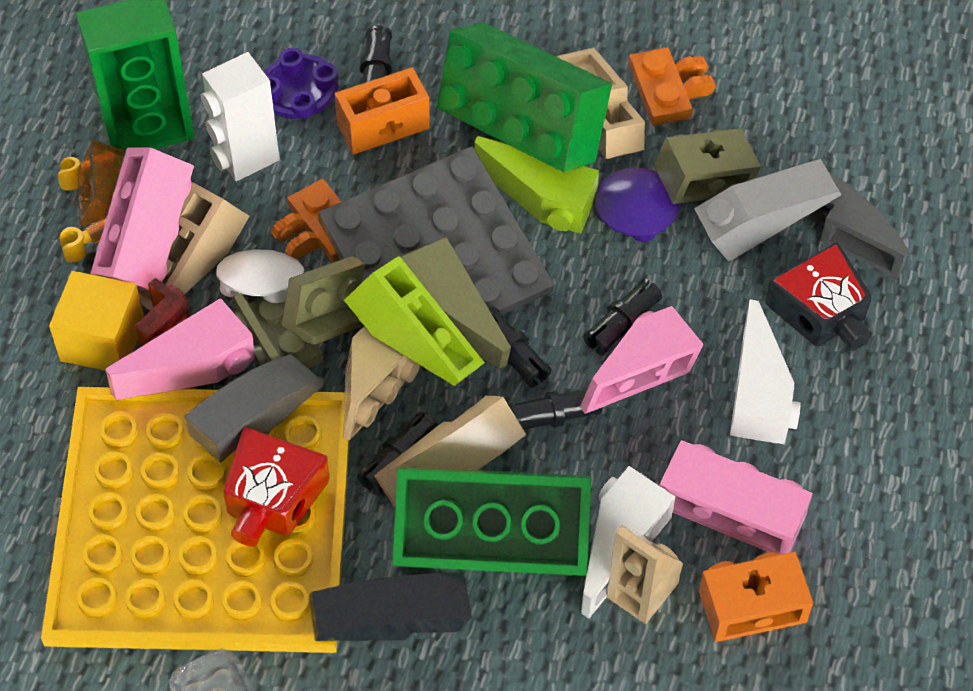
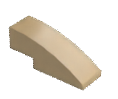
(623, 126)
(463, 444)

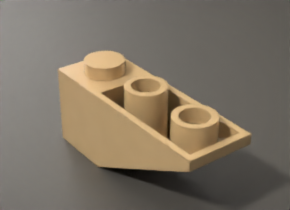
(372, 380)

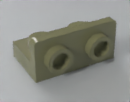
(317, 304)
(269, 336)

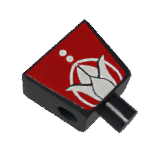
(823, 299)

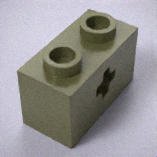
(705, 164)

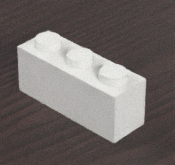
(240, 117)

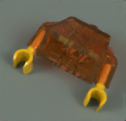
(96, 183)

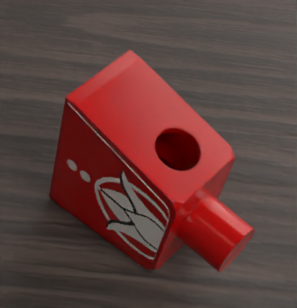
(271, 485)

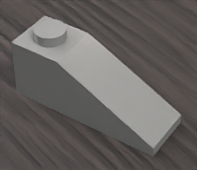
(764, 206)

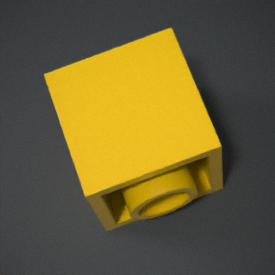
(96, 320)

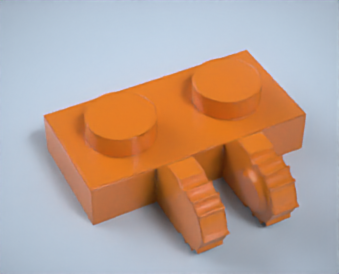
(662, 86)
(305, 208)

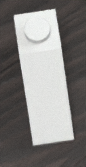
(764, 385)
(627, 502)

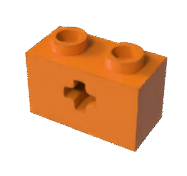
(382, 110)
(755, 595)

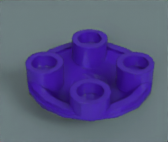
(301, 84)
(635, 203)

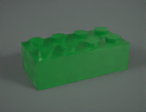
(136, 73)
(524, 96)
(492, 521)

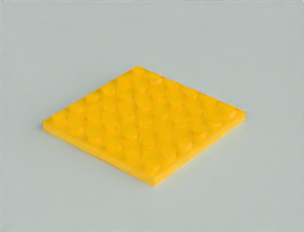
(150, 543)

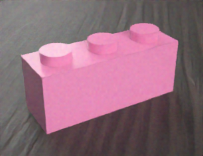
(143, 217)
(735, 498)

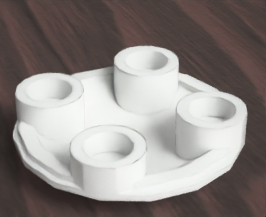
(258, 274)

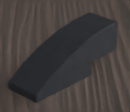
(391, 608)

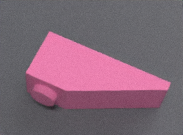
(649, 354)
(186, 356)

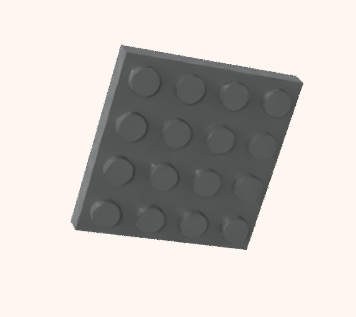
(436, 202)

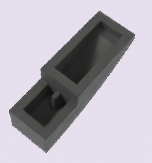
(861, 230)
(251, 401)

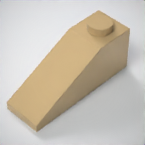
(204, 238)
(641, 574)

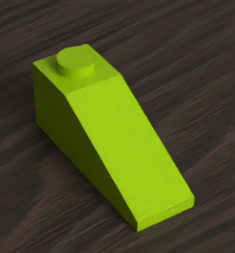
(542, 190)
(408, 319)

